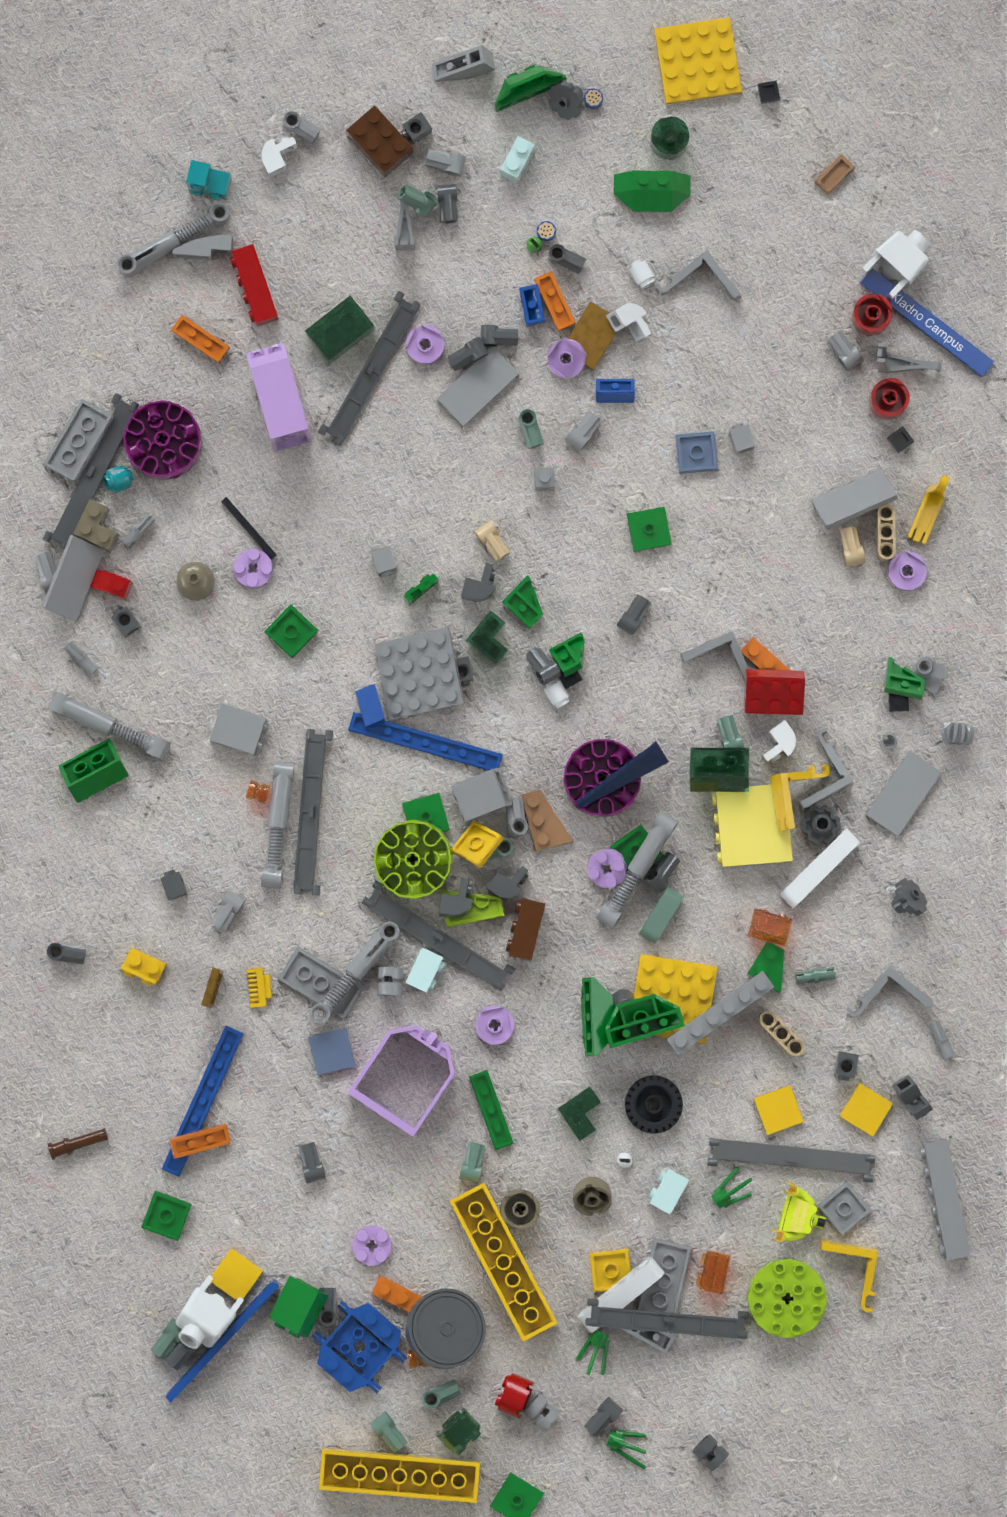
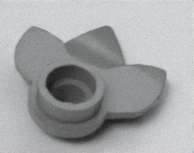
(932, 675)

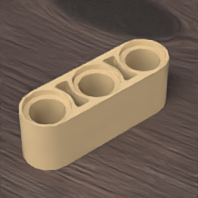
(888, 523)
(790, 1036)

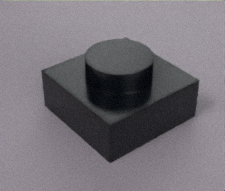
(768, 92)
(900, 439)
(570, 680)
(898, 703)

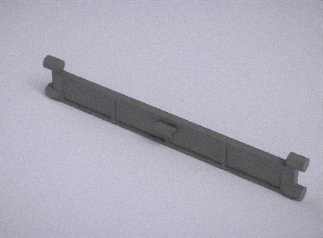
(372, 370)
(93, 473)
(310, 811)
(436, 938)
(791, 1157)
(666, 1322)

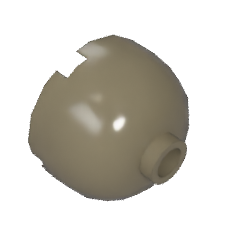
(195, 581)
(592, 1196)

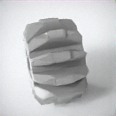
(958, 733)

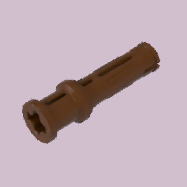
(67, 1146)

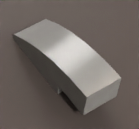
(205, 247)

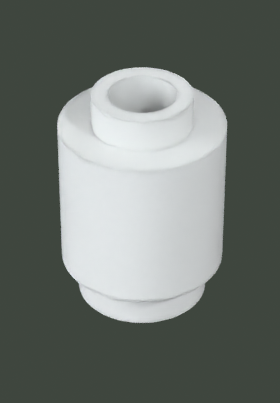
(642, 273)
(556, 693)

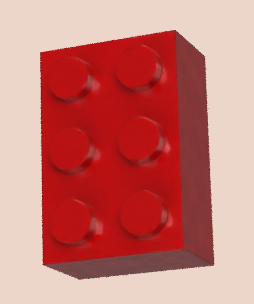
(774, 692)

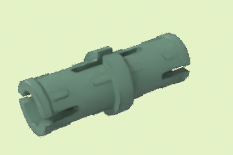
(815, 975)

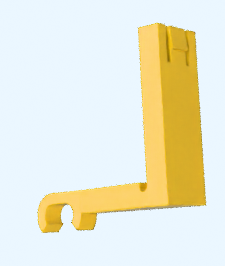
(928, 510)
(782, 797)
(870, 1253)

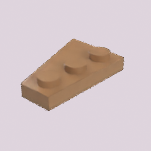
(543, 822)

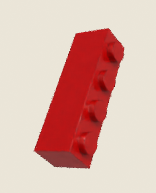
(254, 284)

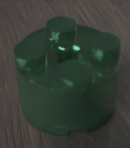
(665, 128)
(458, 1431)

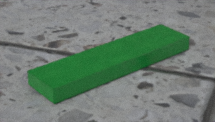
(491, 1109)

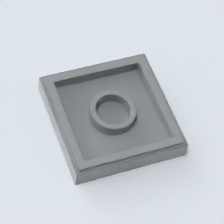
(844, 1208)

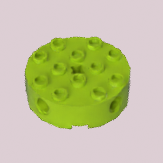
(430, 869)
(772, 1312)

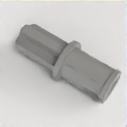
(138, 531)
(80, 658)
(941, 1039)

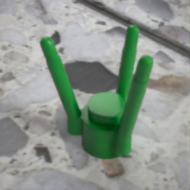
(722, 1198)
(598, 1341)
(617, 1441)

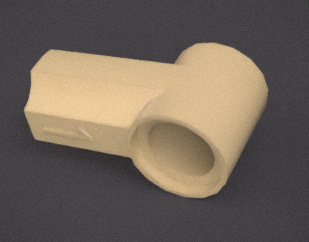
(490, 538)
(853, 552)

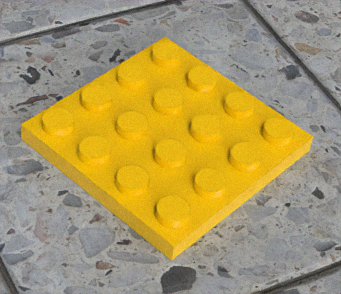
(697, 61)
(678, 982)

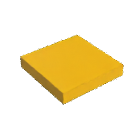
(477, 844)
(866, 1109)
(778, 1110)
(608, 1268)
(236, 1274)

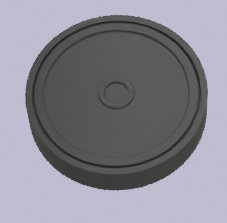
(445, 1328)

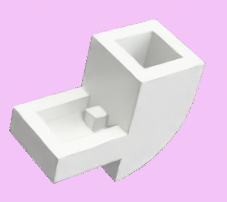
(272, 155)
(630, 316)
(785, 741)

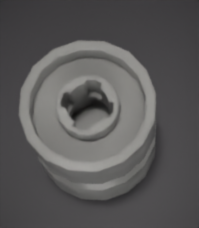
(390, 988)
(536, 1406)

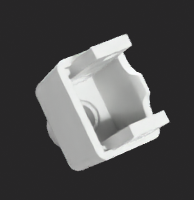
(900, 259)
(205, 1317)

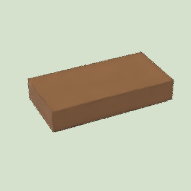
(834, 174)

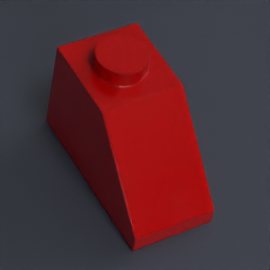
(111, 584)

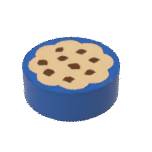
(593, 98)
(546, 231)

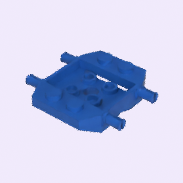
(367, 1361)

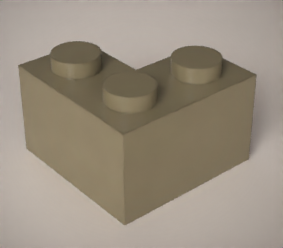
(91, 529)

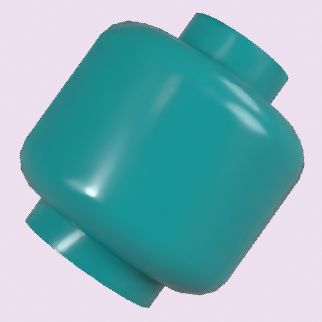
(118, 479)

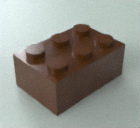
(379, 141)
(525, 929)

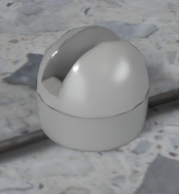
(887, 744)

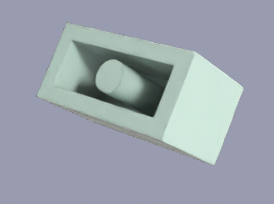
(517, 159)
(424, 970)
(668, 1190)

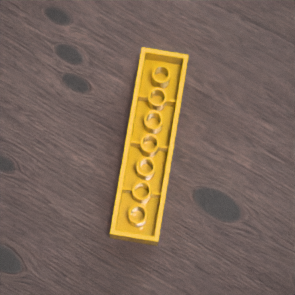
(503, 1261)
(399, 1475)

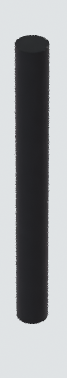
(249, 528)

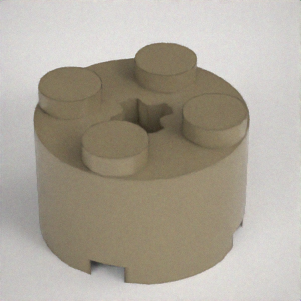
(530, 1213)

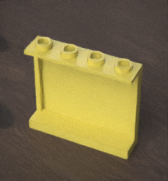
(749, 828)

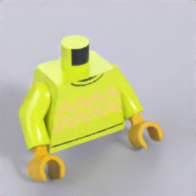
(797, 1216)

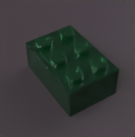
(339, 330)
(719, 770)

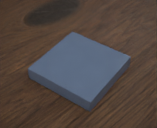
(696, 452)
(331, 1051)

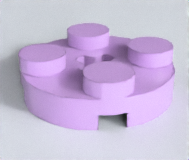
(576, 353)
(430, 354)
(918, 570)
(252, 579)
(617, 864)
(488, 1034)
(380, 1238)

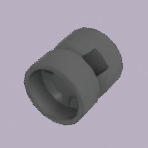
(705, 1447)

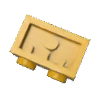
(143, 966)

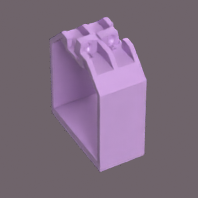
(278, 397)
(430, 1041)

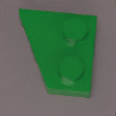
(415, 593)
(524, 603)
(569, 654)
(902, 681)
(771, 963)

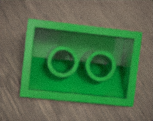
(93, 770)

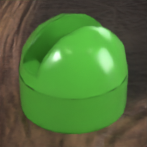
(530, 246)

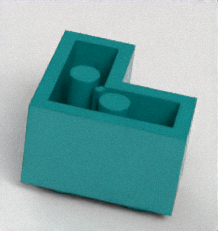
(207, 181)

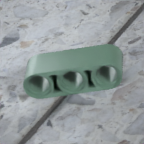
(661, 915)

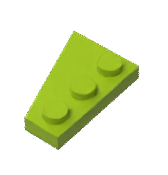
(483, 909)

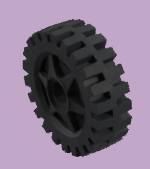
(669, 1104)

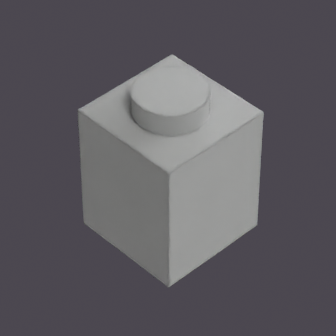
(741, 438)
(544, 478)
(384, 561)

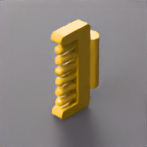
(263, 987)

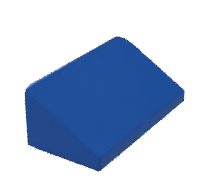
(532, 305)
(615, 390)
(370, 706)

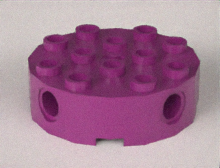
(167, 421)
(581, 773)

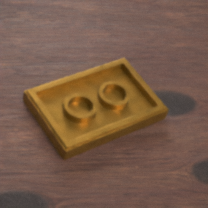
(593, 334)
(212, 987)

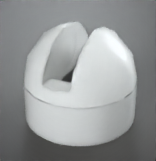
(624, 1155)

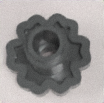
(566, 100)
(825, 815)
(909, 898)

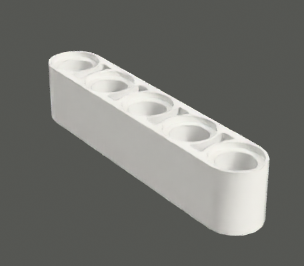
(819, 868)
(626, 1289)

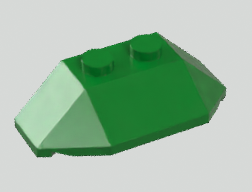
(527, 85)
(652, 190)
(596, 1010)
(642, 1019)

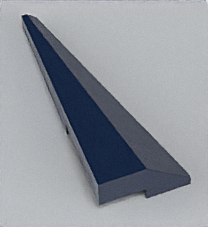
(642, 764)

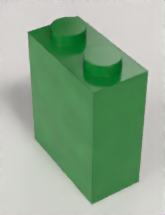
(298, 1307)

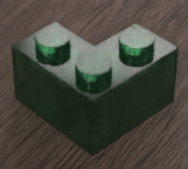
(484, 640)
(574, 1112)

